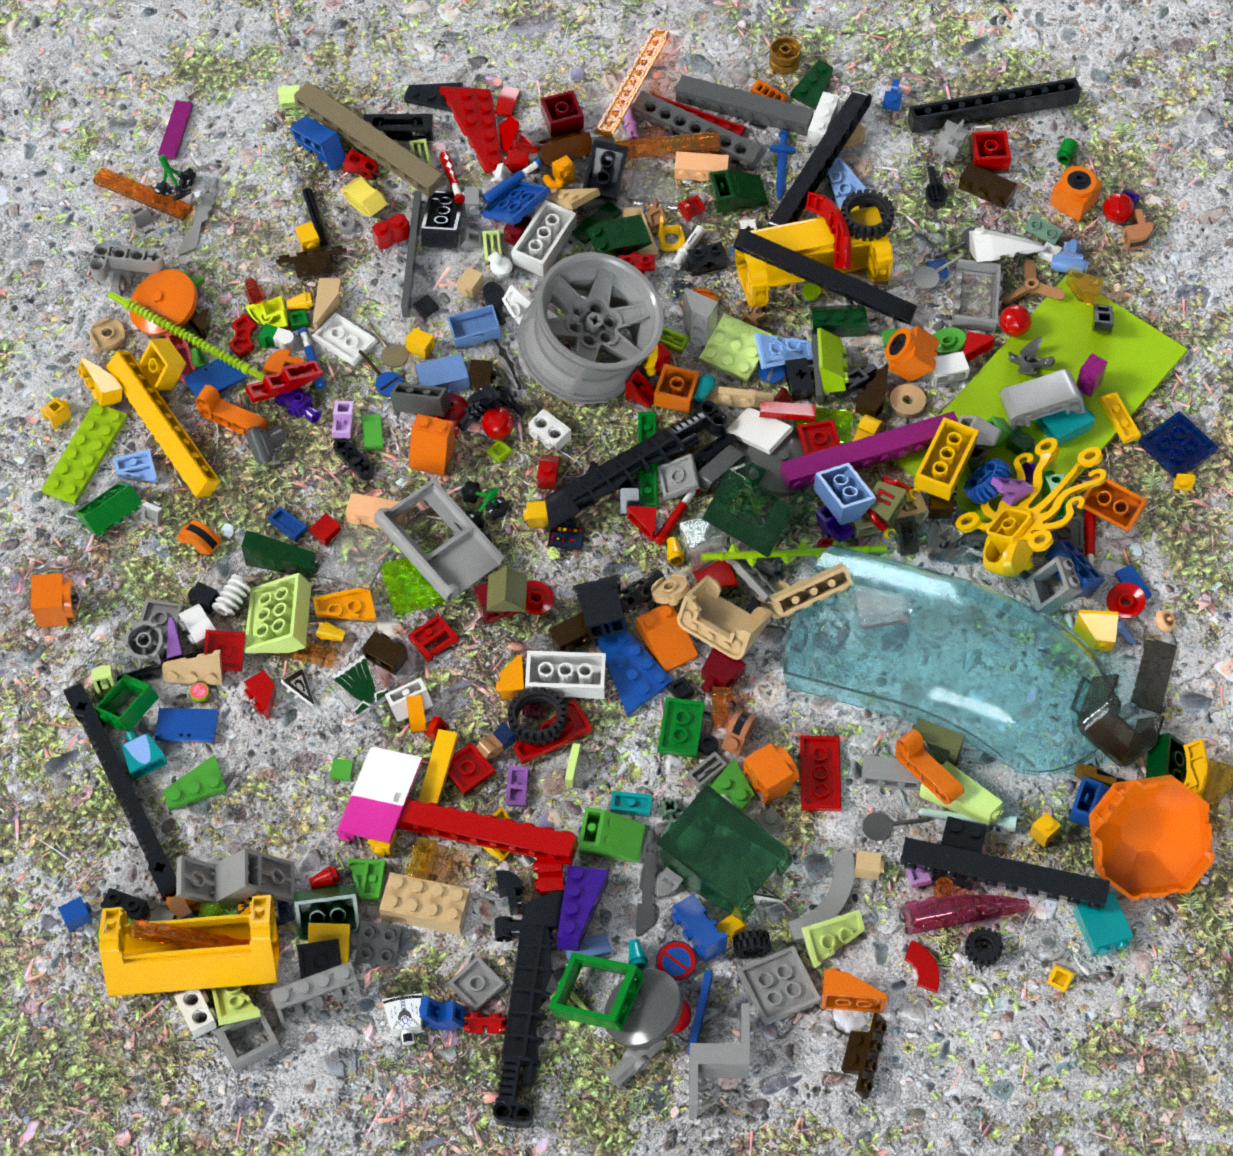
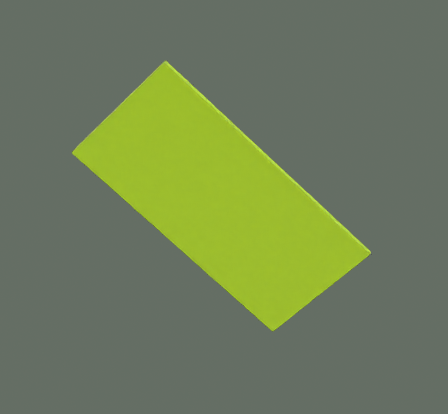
(1137, 364)

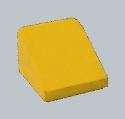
(1060, 977)

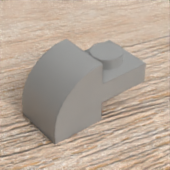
(119, 279)

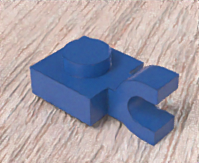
(892, 98)

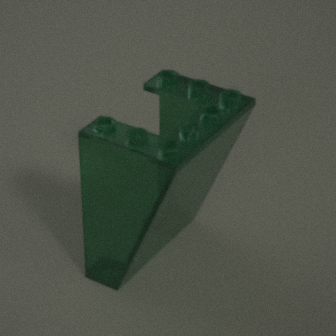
(752, 513)
(721, 853)

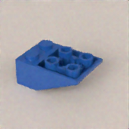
(1087, 797)

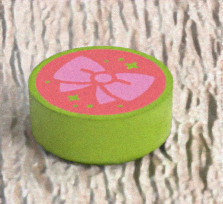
(199, 692)

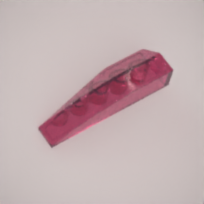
(957, 910)

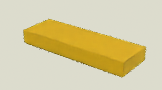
(1120, 417)

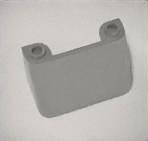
(1041, 398)

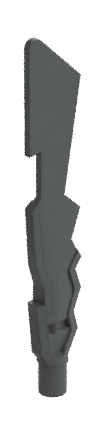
(645, 911)

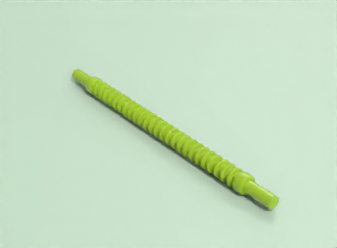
(127, 303)

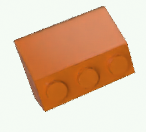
(1115, 504)

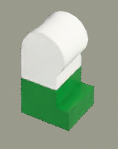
(276, 337)

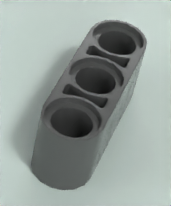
(713, 473)

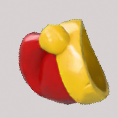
(656, 360)

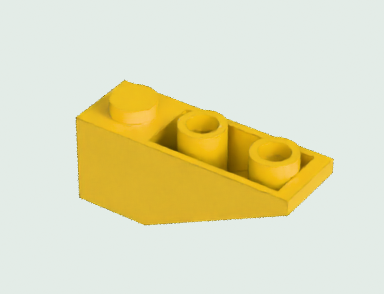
(102, 384)

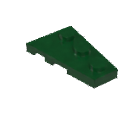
(813, 85)

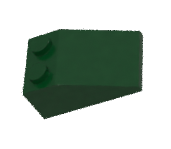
(619, 236)

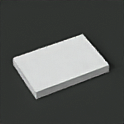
(344, 338)
(758, 431)

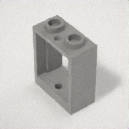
(1039, 590)
(257, 1053)

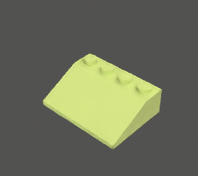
(278, 616)

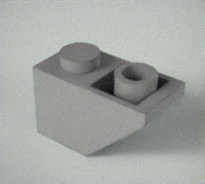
(987, 434)

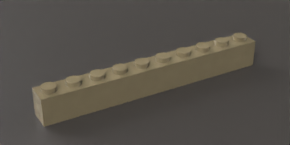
(368, 139)

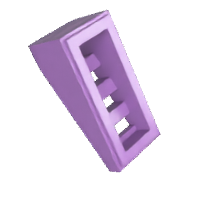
(174, 646)

